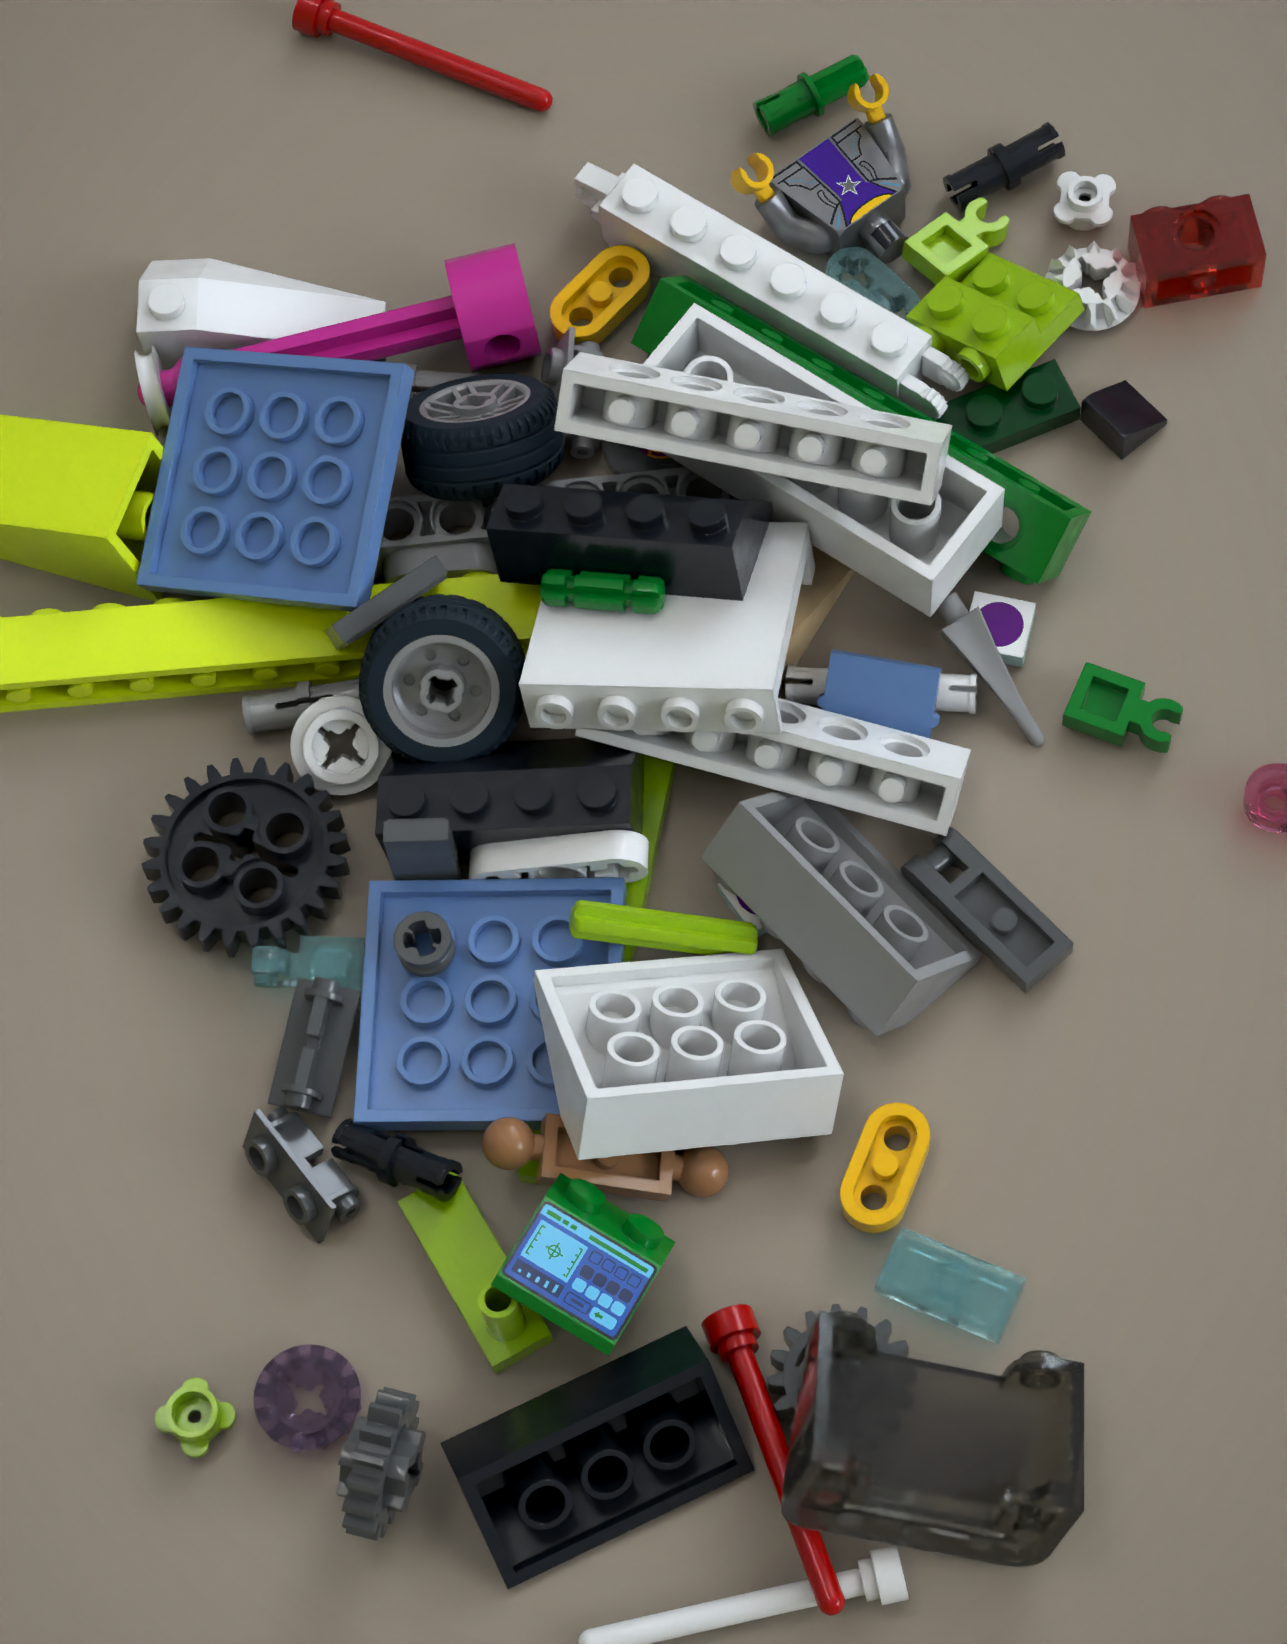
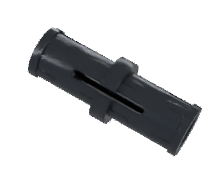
(1004, 166)
(397, 1160)

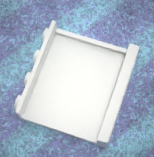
(678, 669)

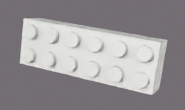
(893, 542)

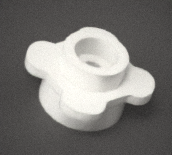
(1084, 214)

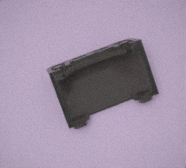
(935, 1449)

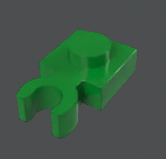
(1112, 705)

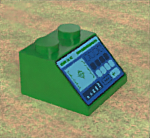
(584, 1262)

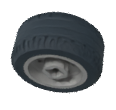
(481, 434)
(445, 640)

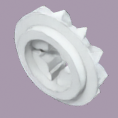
(1119, 285)
(310, 746)

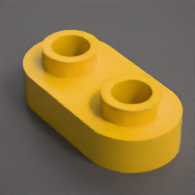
(596, 299)
(883, 1170)

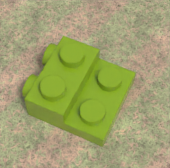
(996, 319)

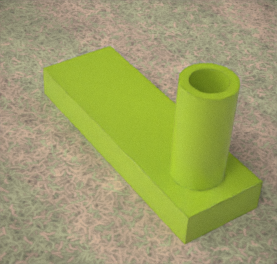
(467, 1263)

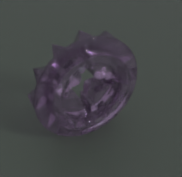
(306, 1368)

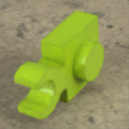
(954, 246)

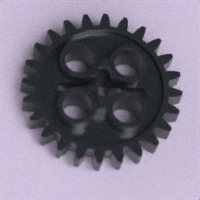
(221, 904)

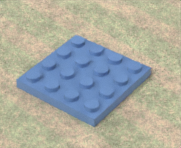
(276, 478)
(473, 1037)

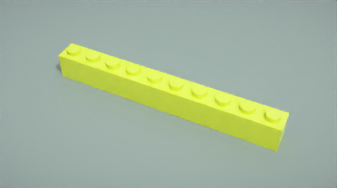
(201, 646)

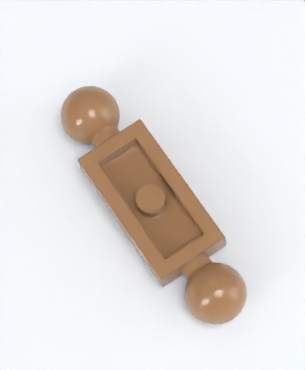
(511, 1144)

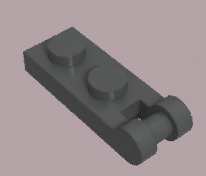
(989, 910)

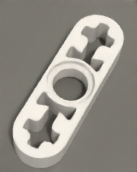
(564, 856)

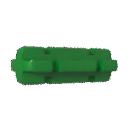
(603, 591)

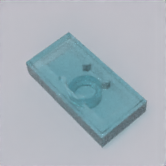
(950, 1285)

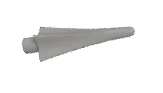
(974, 643)

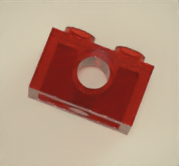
(1175, 273)

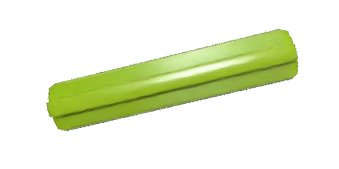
(661, 929)

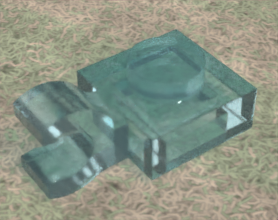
(318, 956)

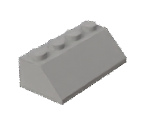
(839, 907)

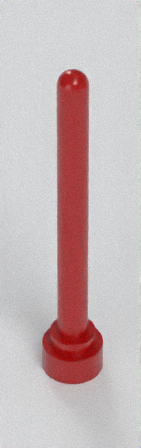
(326, 17)
(734, 1336)

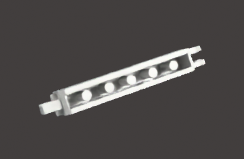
(698, 242)

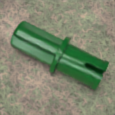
(809, 94)

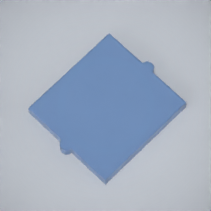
(882, 691)

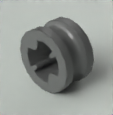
(409, 956)

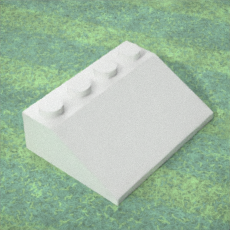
(686, 1053)

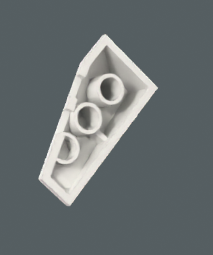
(232, 307)

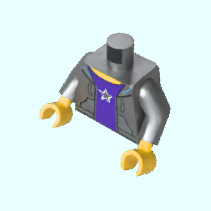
(840, 190)

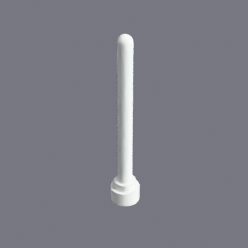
(875, 1578)

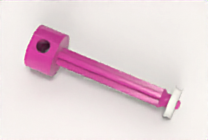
(485, 309)

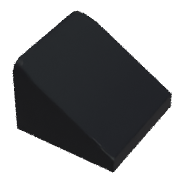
(1121, 417)

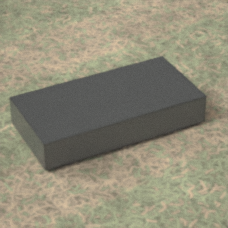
(386, 603)
(421, 849)

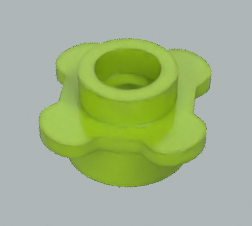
(190, 1398)

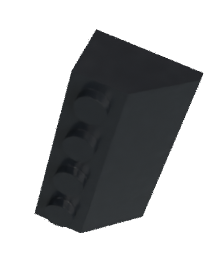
(688, 541)
(518, 792)
(598, 1456)

